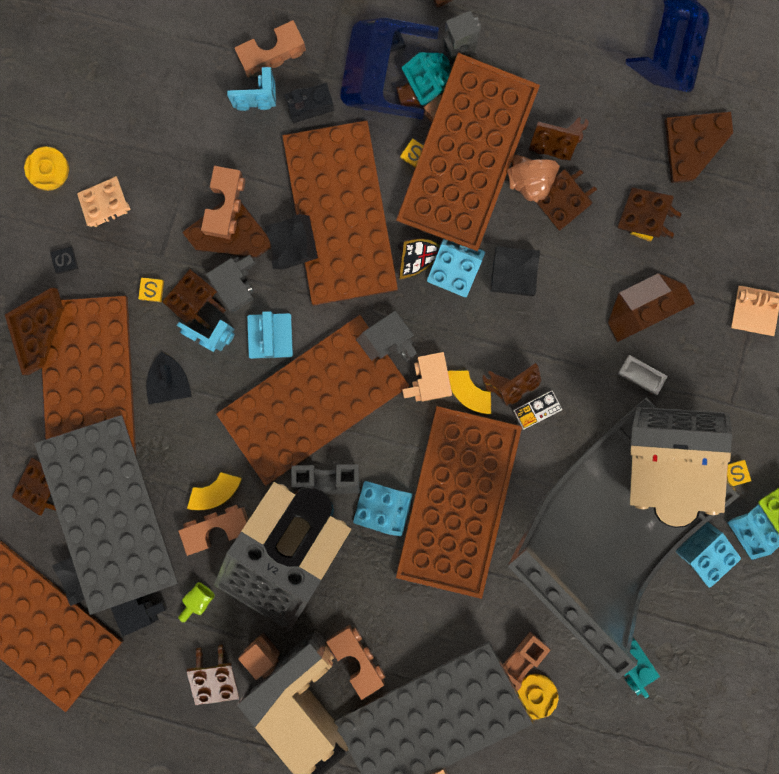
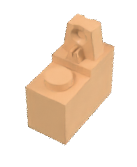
(433, 381)

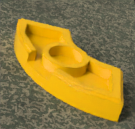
(468, 393)
(215, 494)

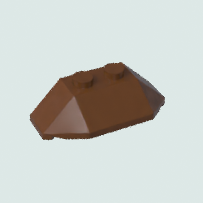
(647, 305)

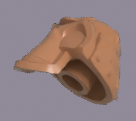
(532, 177)

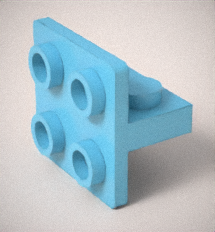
(270, 335)

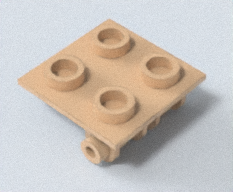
(102, 202)
(756, 311)

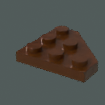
(694, 142)
(247, 240)
(34, 328)

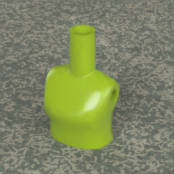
(196, 601)

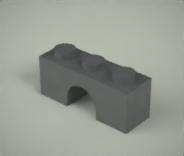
(462, 35)
(336, 481)

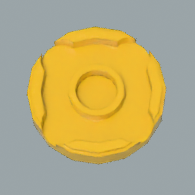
(46, 168)
(538, 695)

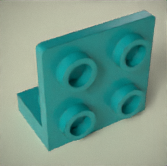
(427, 75)
(643, 673)

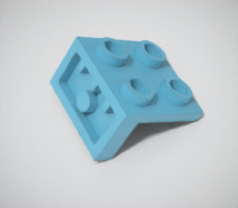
(263, 98)
(455, 267)
(383, 508)
(755, 533)
(709, 554)

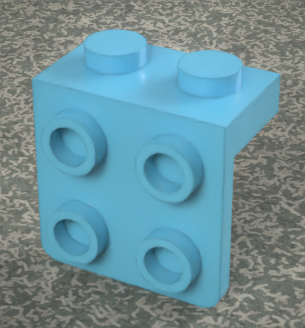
(221, 336)

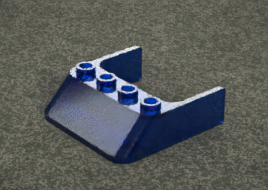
(677, 46)
(368, 64)

